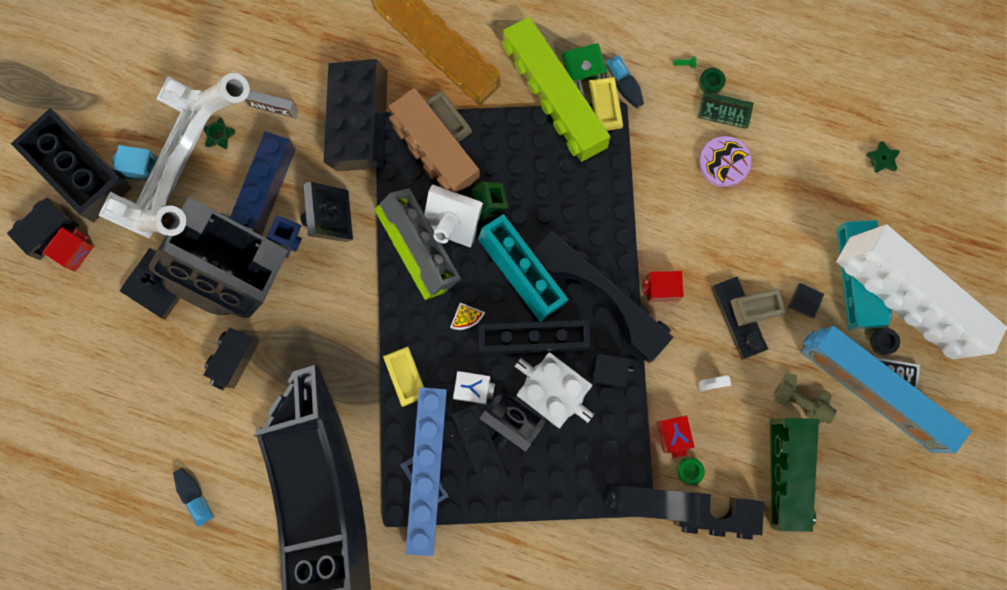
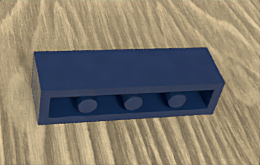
(263, 182)

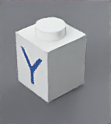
(473, 388)

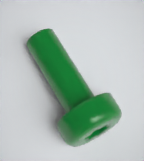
(686, 62)

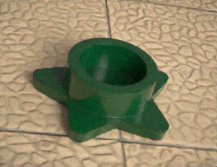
(218, 127)
(877, 161)

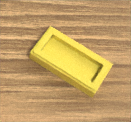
(606, 102)
(404, 375)

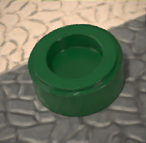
(712, 80)

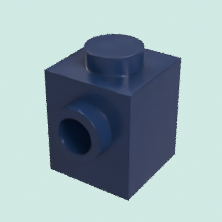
(285, 234)

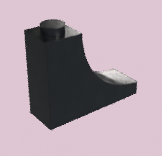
(659, 504)

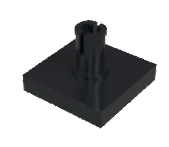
(327, 212)
(148, 289)
(512, 420)

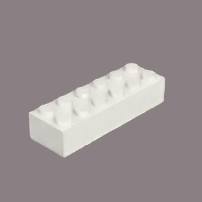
(921, 293)

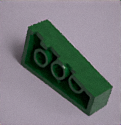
(793, 473)

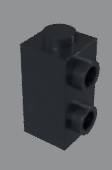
(230, 359)

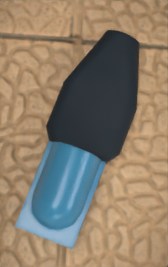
(625, 82)
(192, 496)

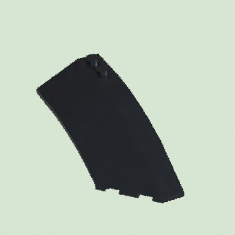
(314, 489)

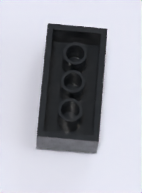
(355, 115)
(70, 164)

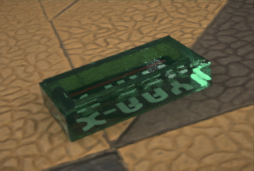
(725, 110)

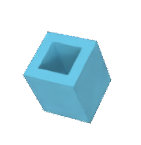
(133, 162)

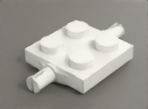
(554, 390)

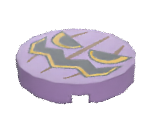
(725, 161)

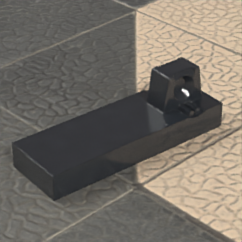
(746, 337)

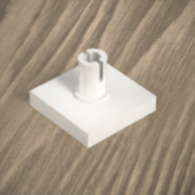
(452, 216)

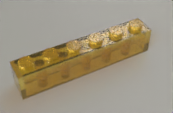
(441, 47)

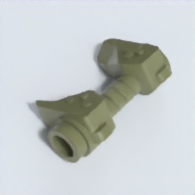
(816, 409)

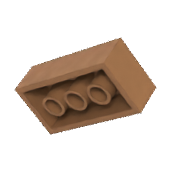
(433, 143)

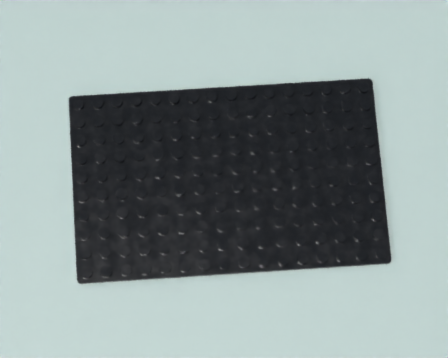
(546, 189)

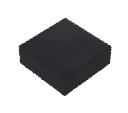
(805, 300)

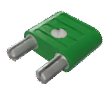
(584, 64)

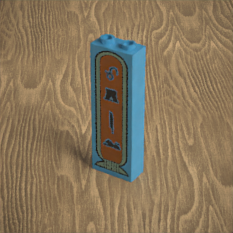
(885, 391)

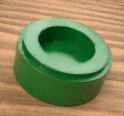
(690, 471)

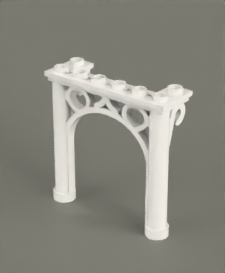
(195, 107)

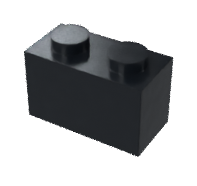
(40, 226)

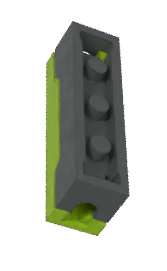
(416, 243)

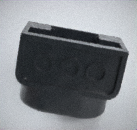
(217, 263)

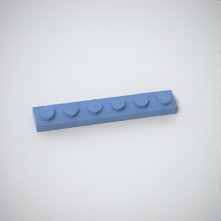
(426, 471)

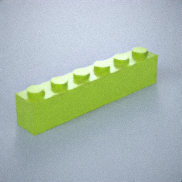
(555, 89)

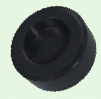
(885, 341)

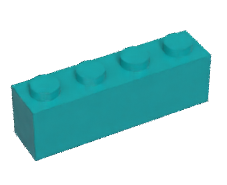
(522, 268)
(862, 307)

